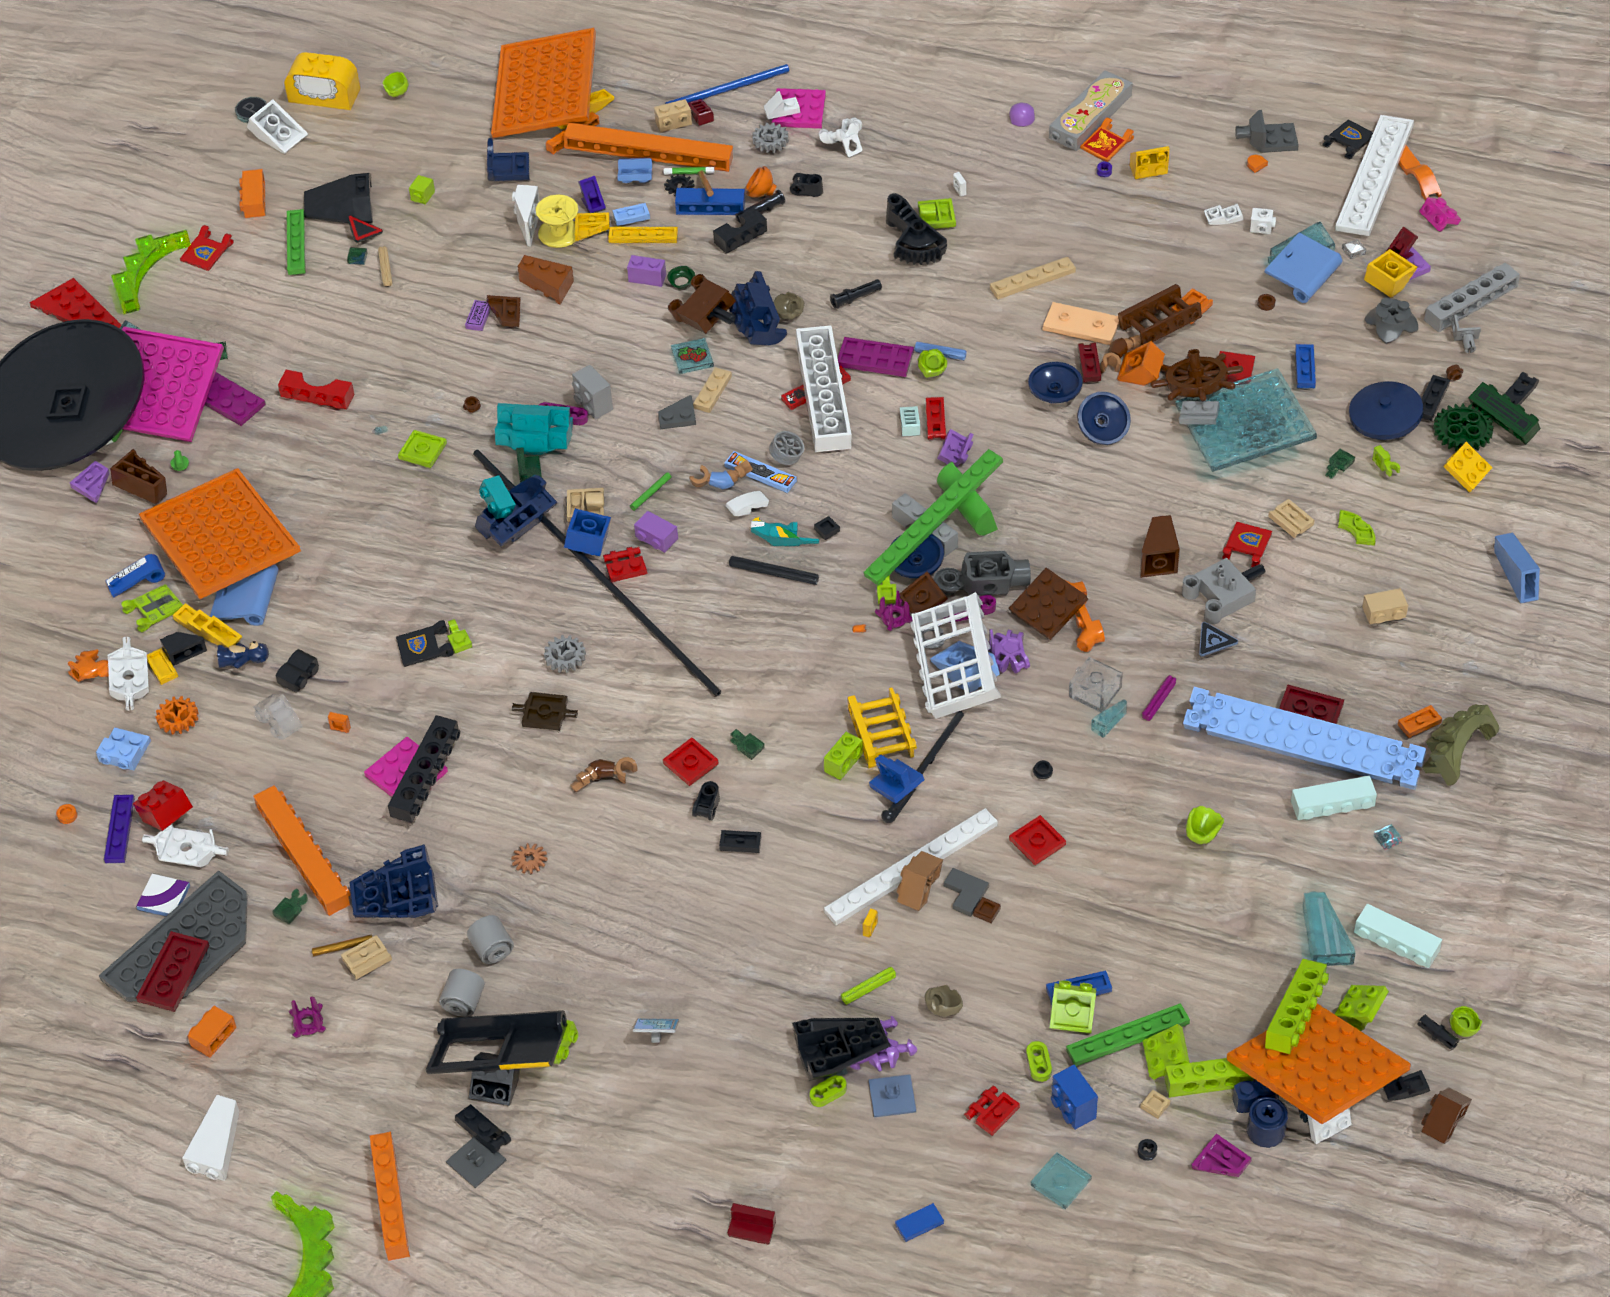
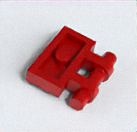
(626, 568)
(996, 1114)

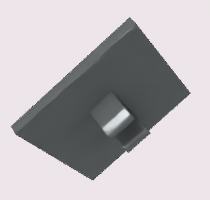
(475, 1162)

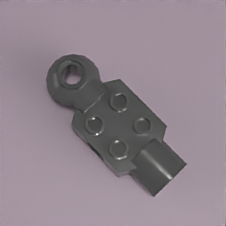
(985, 574)

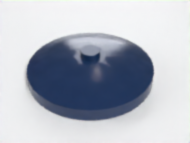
(1386, 410)

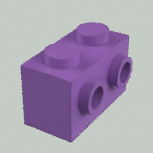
(646, 270)
(656, 531)

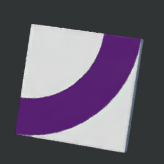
(162, 895)

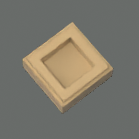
(1155, 1104)

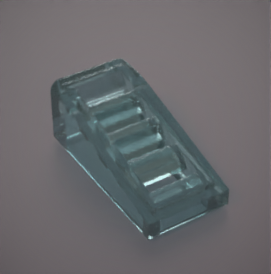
(1106, 721)

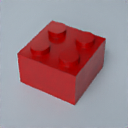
(162, 805)

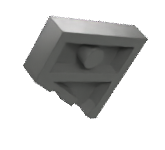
(678, 414)

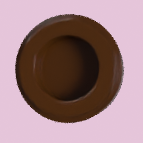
(1266, 302)

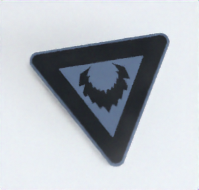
(1214, 640)

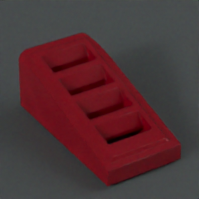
(701, 112)

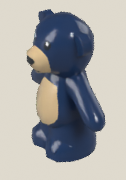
(239, 654)

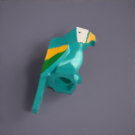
(779, 534)

